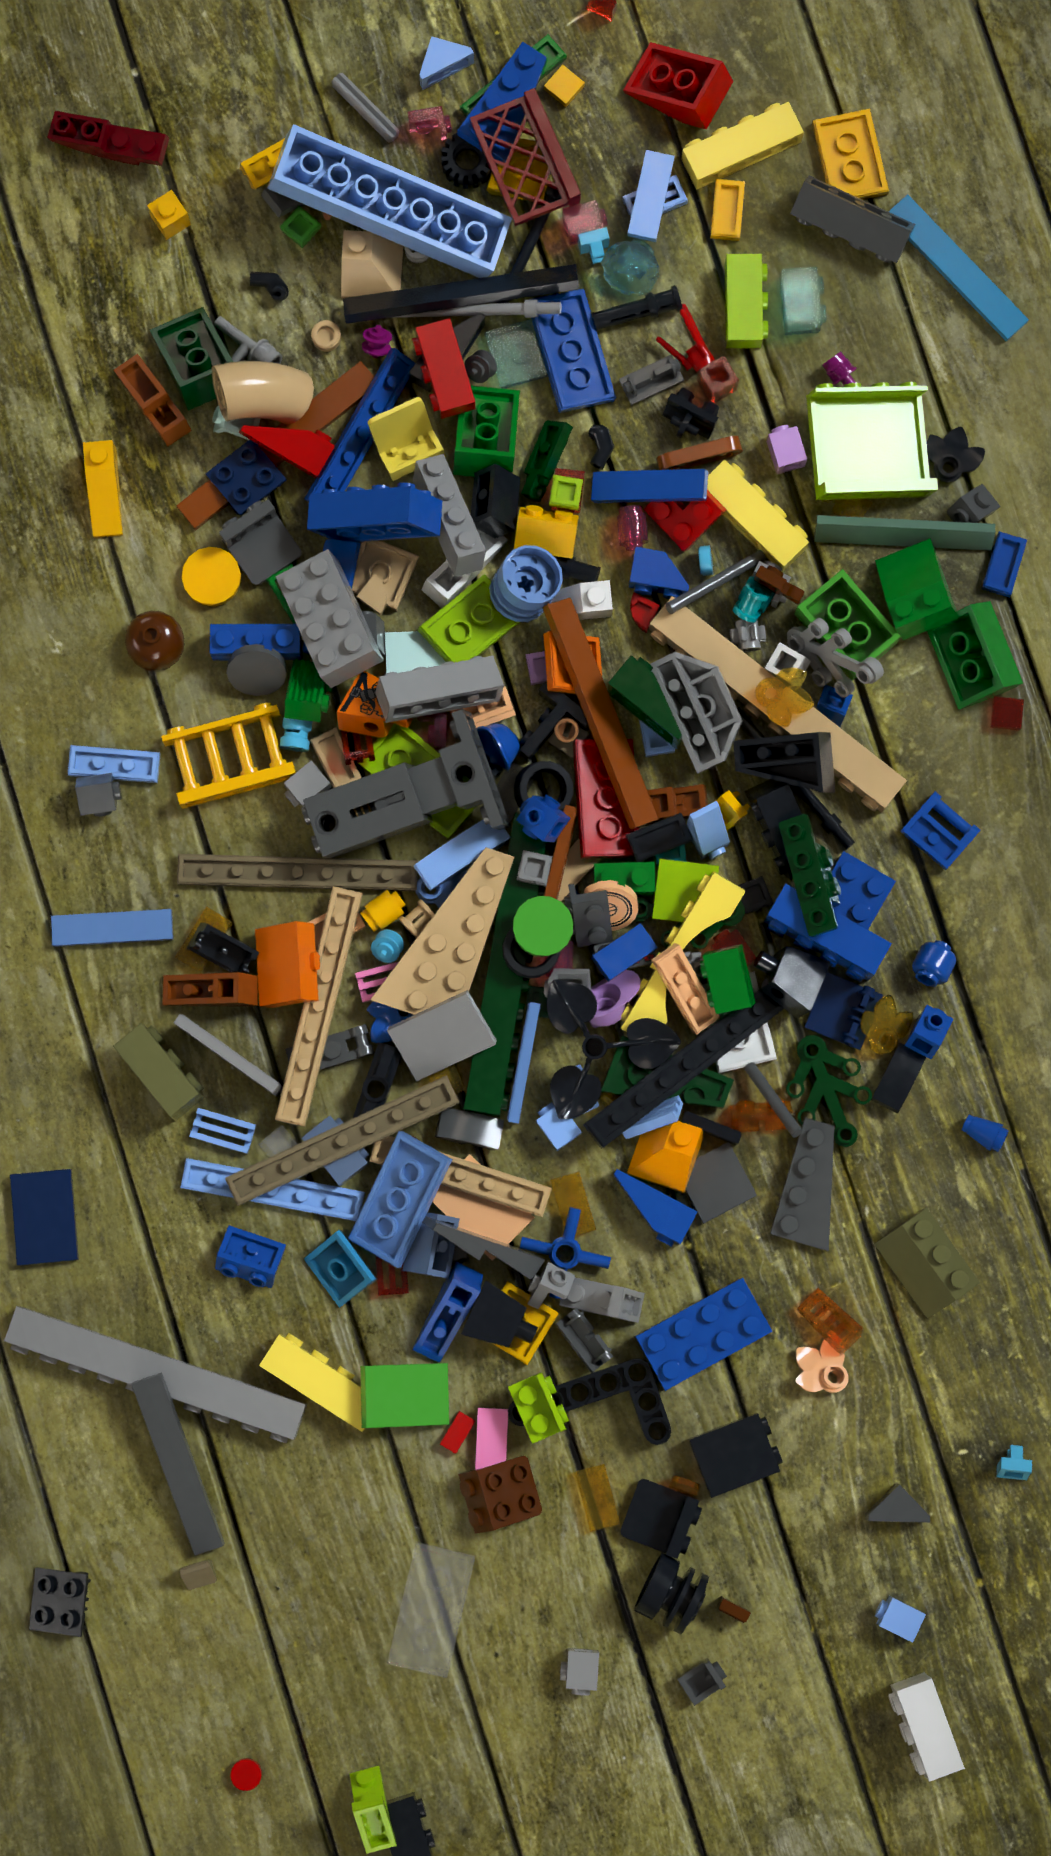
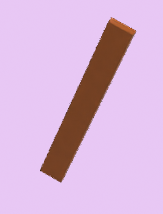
(322, 412)
(600, 713)

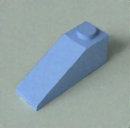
(708, 831)

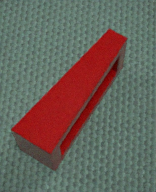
(457, 1432)

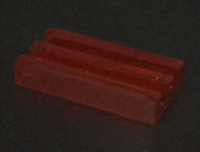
(360, 754)
(392, 1278)

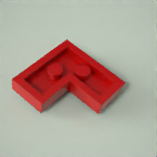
(687, 523)

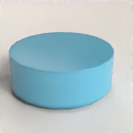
(705, 560)

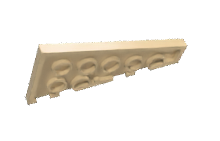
(452, 943)

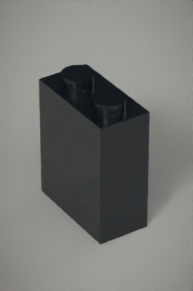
(735, 1454)

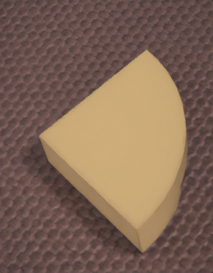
(374, 595)

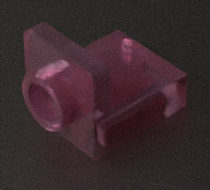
(425, 120)
(438, 732)

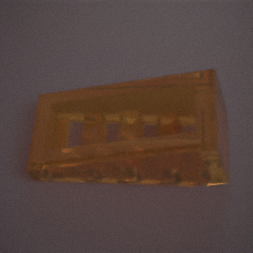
(823, 1329)

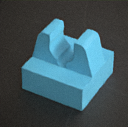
(594, 243)
(1014, 1465)

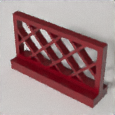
(551, 155)

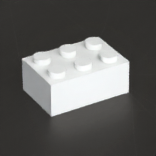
(925, 1727)

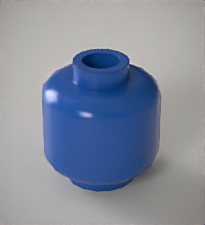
(934, 963)

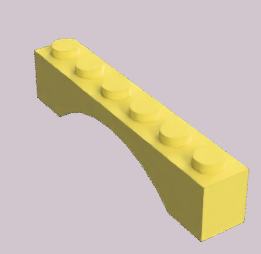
(714, 904)

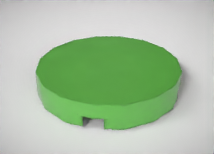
(542, 926)

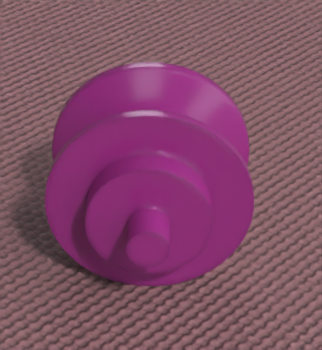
(376, 341)

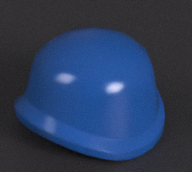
(499, 744)

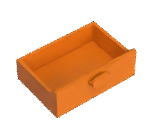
(287, 964)

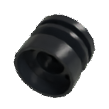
(671, 1593)

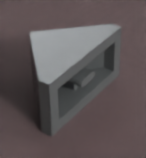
(897, 1507)

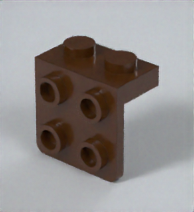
(500, 1494)

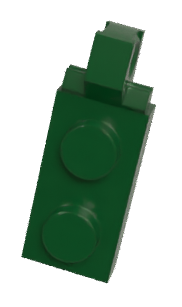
(545, 458)

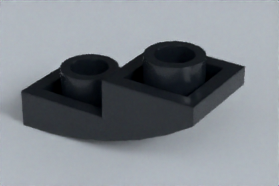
(898, 1078)

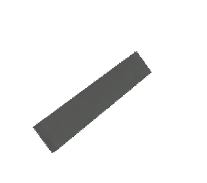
(178, 1463)

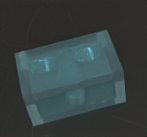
(801, 300)

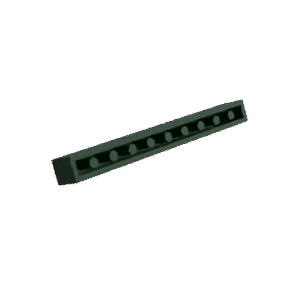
(503, 990)

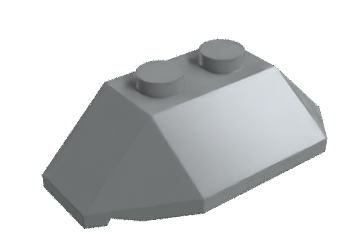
(700, 707)

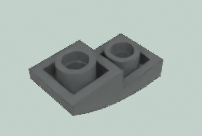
(469, 1128)

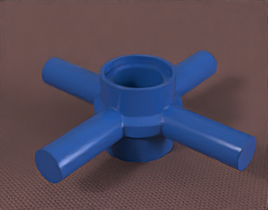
(567, 1239)

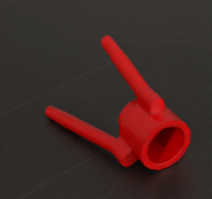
(698, 354)

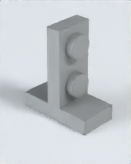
(604, 1299)

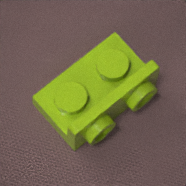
(537, 1407)

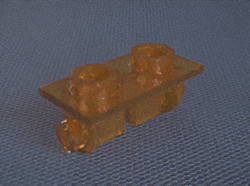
(748, 1113)

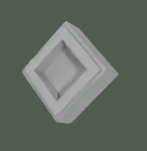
(534, 868)

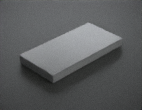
(228, 1055)

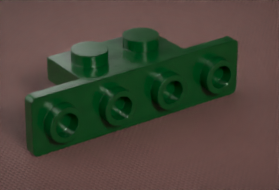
(811, 875)

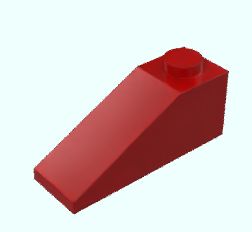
(298, 447)

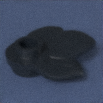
(955, 452)

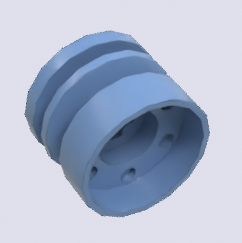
(525, 583)

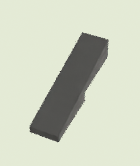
(475, 1245)

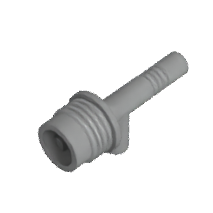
(257, 351)

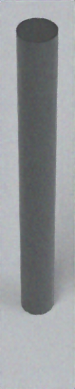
(715, 581)

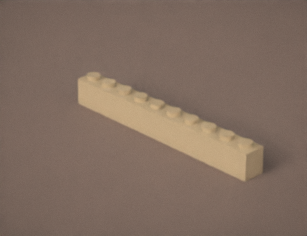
(852, 762)

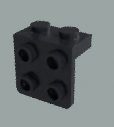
(660, 1518)

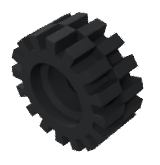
(455, 172)

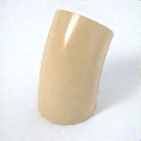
(262, 391)

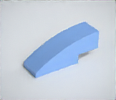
(459, 854)

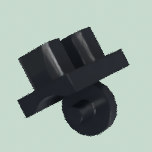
(689, 416)

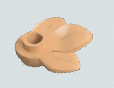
(816, 1367)

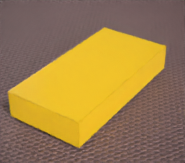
(727, 209)

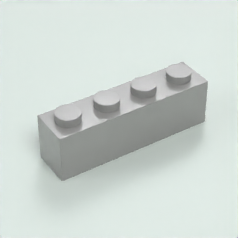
(458, 532)
(439, 688)

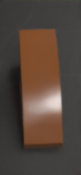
(152, 400)

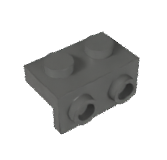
(589, 917)

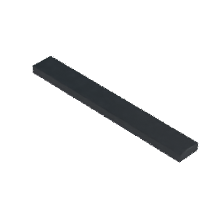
(460, 293)
(680, 1069)

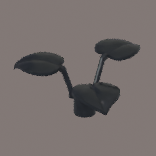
(571, 1006)

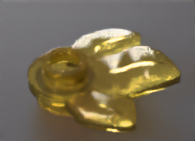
(788, 696)
(885, 1024)

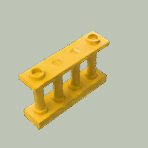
(221, 785)

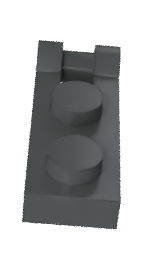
(336, 1048)

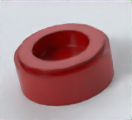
(246, 1774)

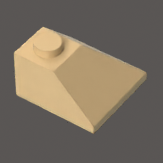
(369, 264)

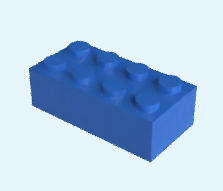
(375, 513)
(847, 946)
(703, 1334)

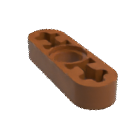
(700, 454)

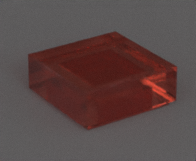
(1007, 713)

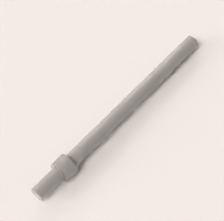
(529, 308)

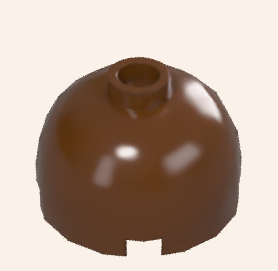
(154, 640)

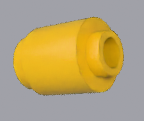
(383, 910)

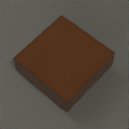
(733, 1609)

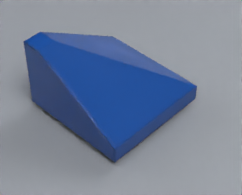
(833, 705)

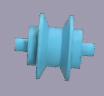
(387, 946)

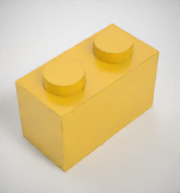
(547, 530)

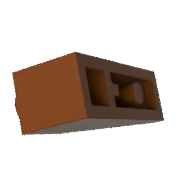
(210, 989)

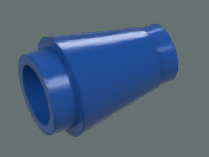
(985, 1132)

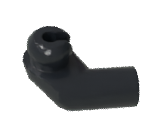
(272, 282)
(604, 444)

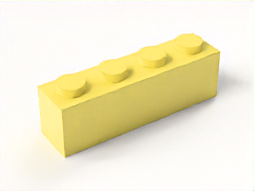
(742, 144)
(755, 517)
(315, 1378)

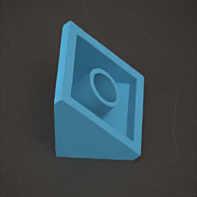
(340, 1268)

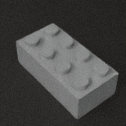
(329, 618)

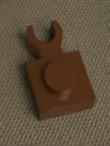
(774, 581)

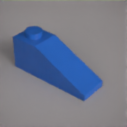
(661, 1212)
(448, 1311)

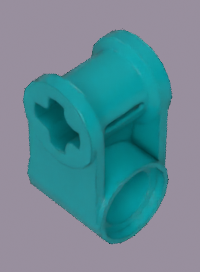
(752, 601)

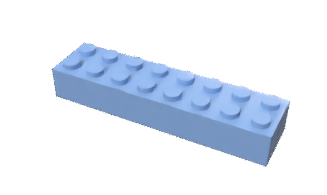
(389, 202)

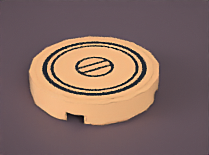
(621, 900)

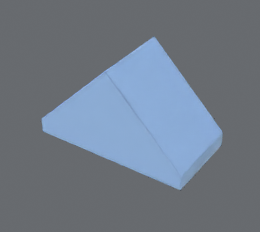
(443, 60)

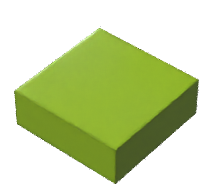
(565, 492)

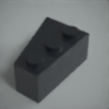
(791, 759)
(770, 805)

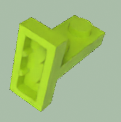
(371, 1810)

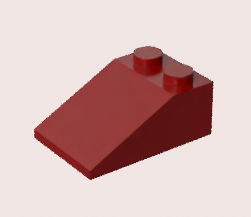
(680, 84)

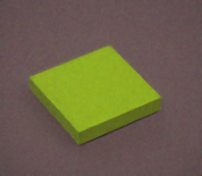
(676, 886)

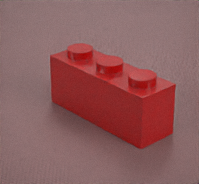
(444, 368)

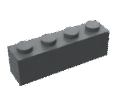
(852, 219)

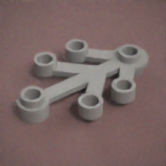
(803, 641)

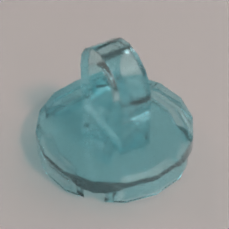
(631, 267)

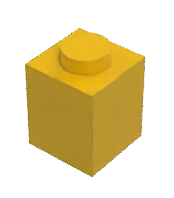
(169, 214)

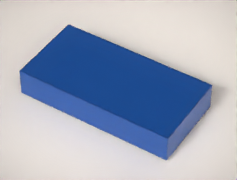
(1004, 564)
(624, 952)

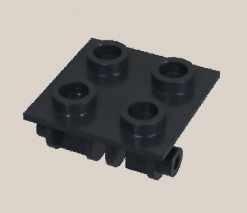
(59, 1601)

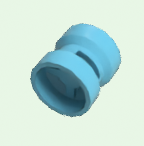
(295, 735)

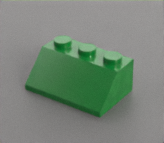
(975, 655)

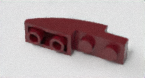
(106, 140)

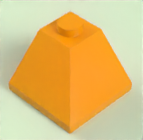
(667, 1155)

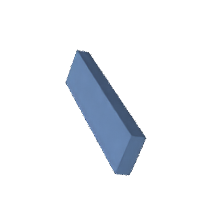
(112, 927)
(523, 1062)

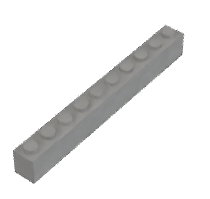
(129, 1363)

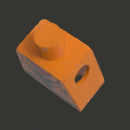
(361, 710)

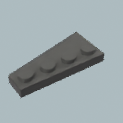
(806, 1195)

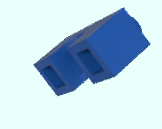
(280, 637)

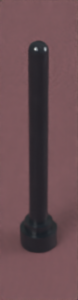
(551, 195)

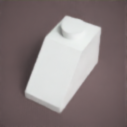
(589, 599)

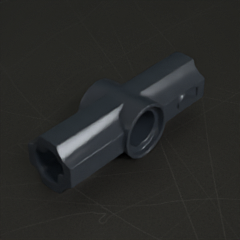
(381, 1070)

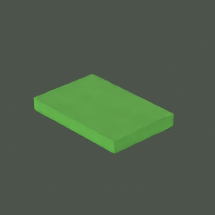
(404, 1395)

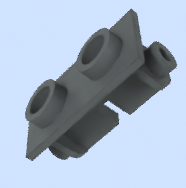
(651, 379)
(585, 1343)

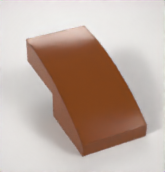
(683, 800)

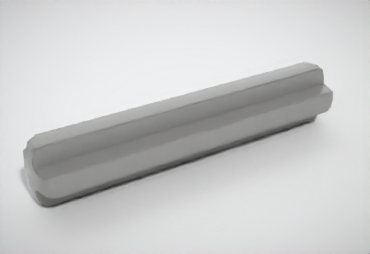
(365, 107)

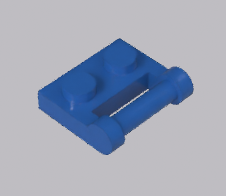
(933, 837)

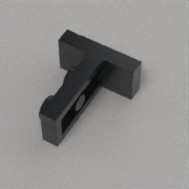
(563, 708)

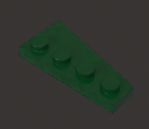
(704, 1090)

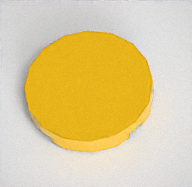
(211, 576)

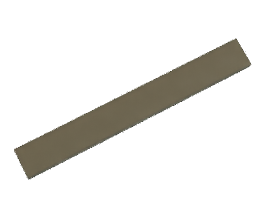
(296, 872)
(342, 1140)

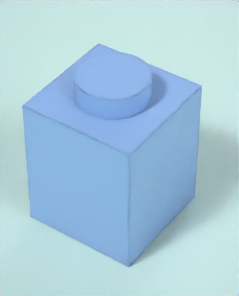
(557, 1130)
(899, 1618)

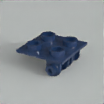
(246, 477)
(840, 1010)

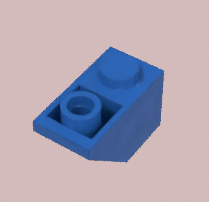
(656, 573)

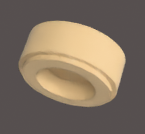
(326, 335)

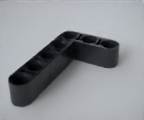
(624, 1383)

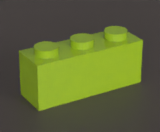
(745, 301)

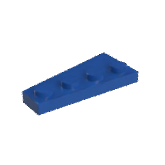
(516, 77)

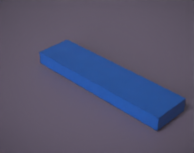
(649, 486)

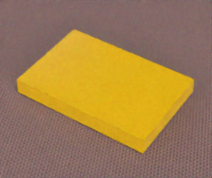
(851, 154)

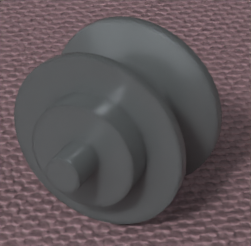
(480, 366)

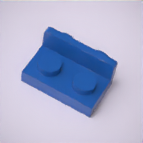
(249, 1257)

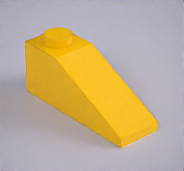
(103, 488)

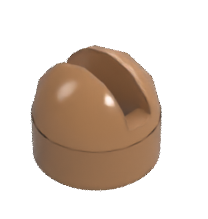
(561, 727)

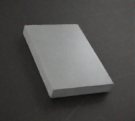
(442, 1035)

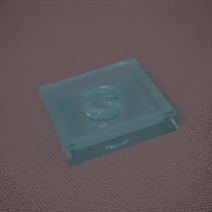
(516, 354)

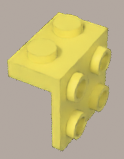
(404, 437)

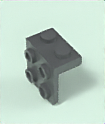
(260, 542)

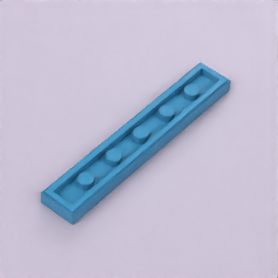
(960, 270)

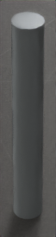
(773, 1099)

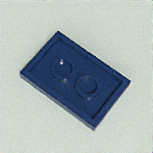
(44, 1217)

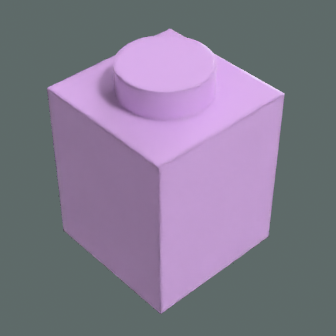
(786, 449)

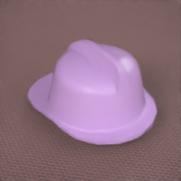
(613, 997)

